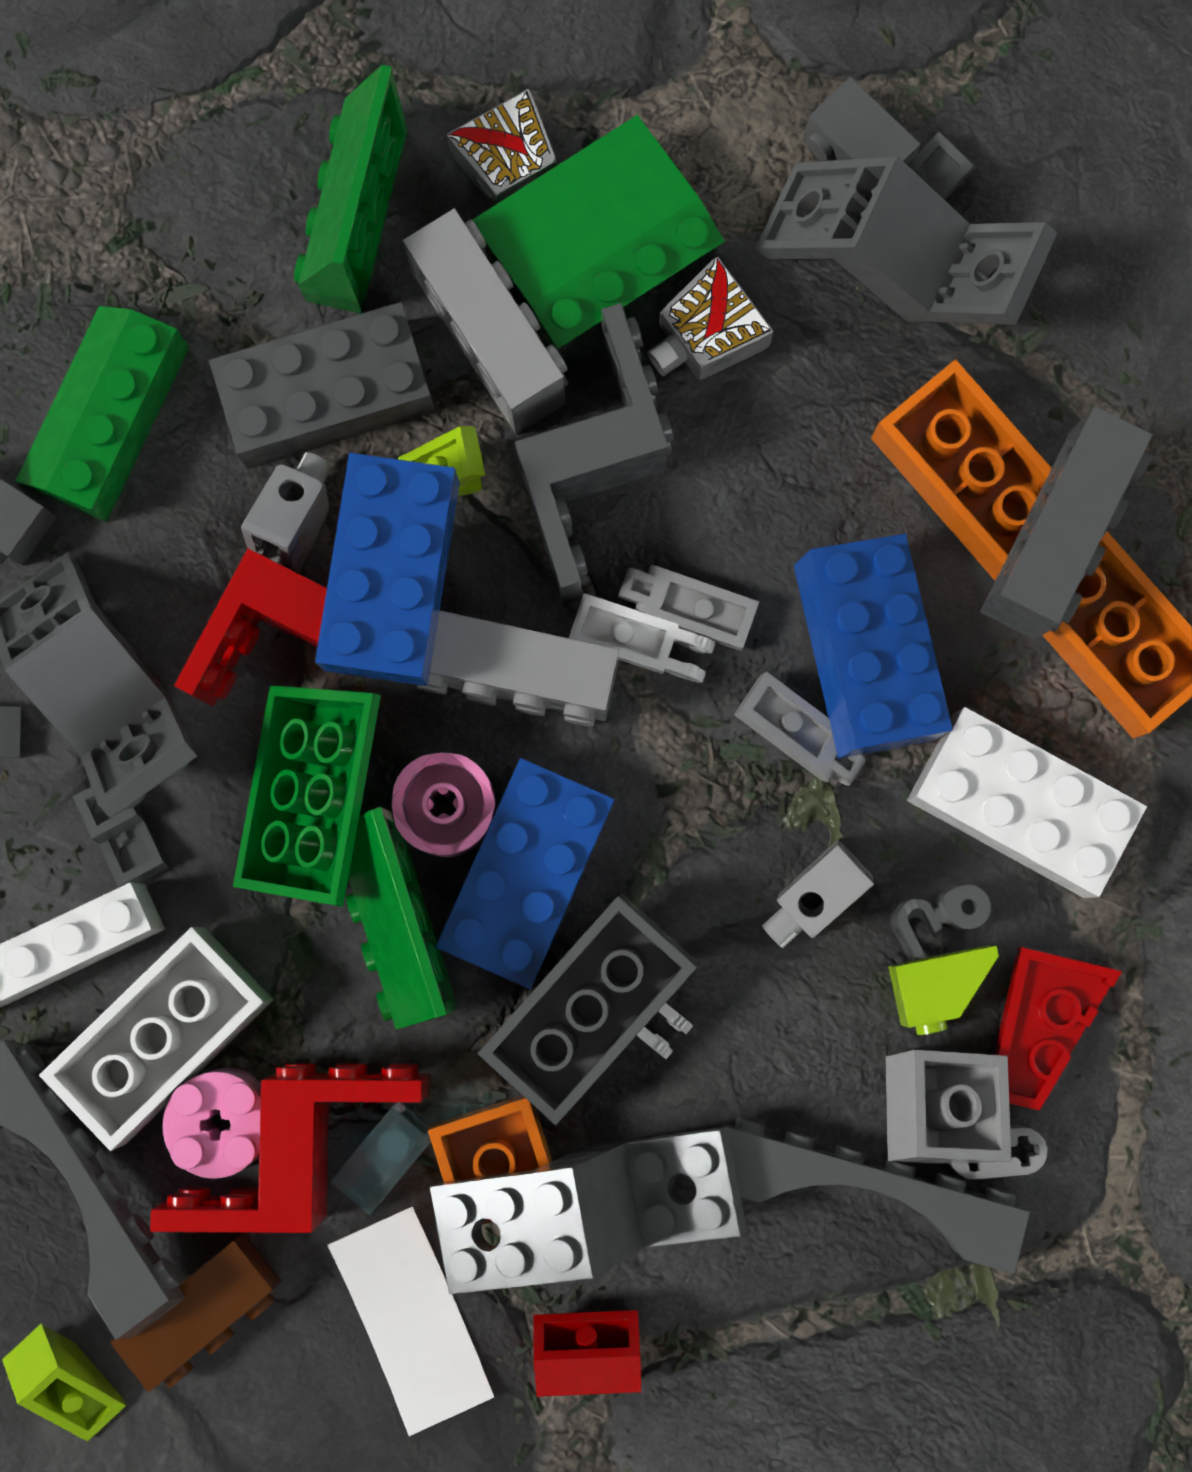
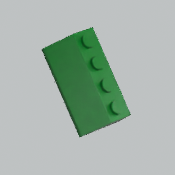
(104, 410)

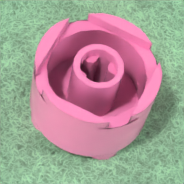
(415, 806)
(189, 1126)

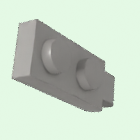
(691, 604)
(796, 729)

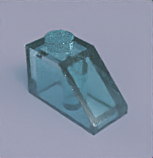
(383, 1158)

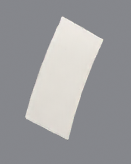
(412, 1320)

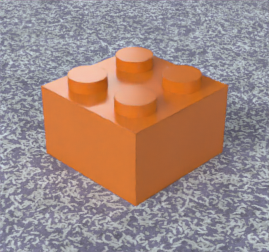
(490, 1141)

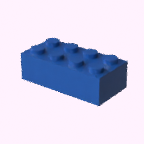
(388, 569)
(872, 645)
(525, 873)

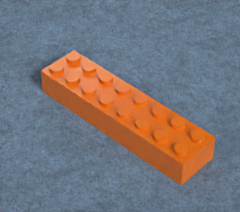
(982, 485)

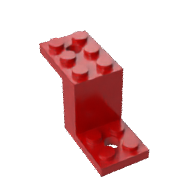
(255, 593)
(290, 1151)

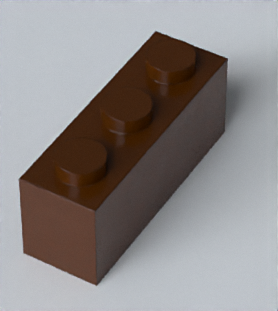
(215, 1297)

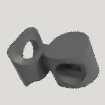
(958, 907)

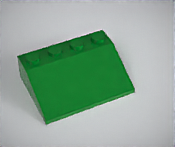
(354, 195)
(597, 231)
(307, 793)
(396, 925)

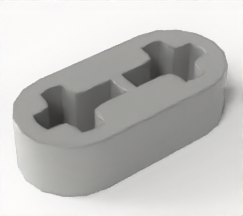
(1033, 1163)

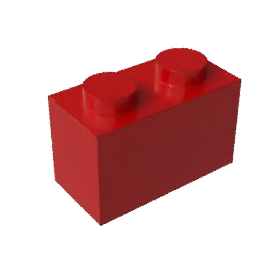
(586, 1353)

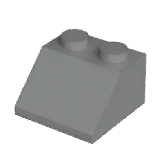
(947, 1107)

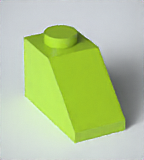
(939, 986)
(61, 1383)

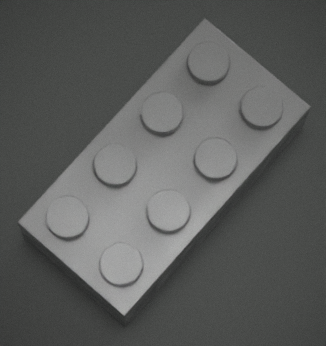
(486, 320)
(522, 667)

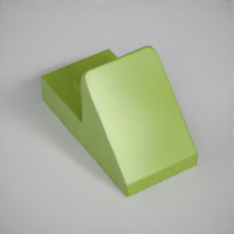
(454, 449)

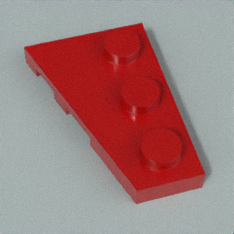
(1044, 1018)

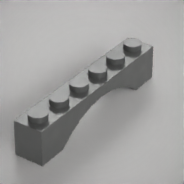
(976, 1225)
(126, 1274)

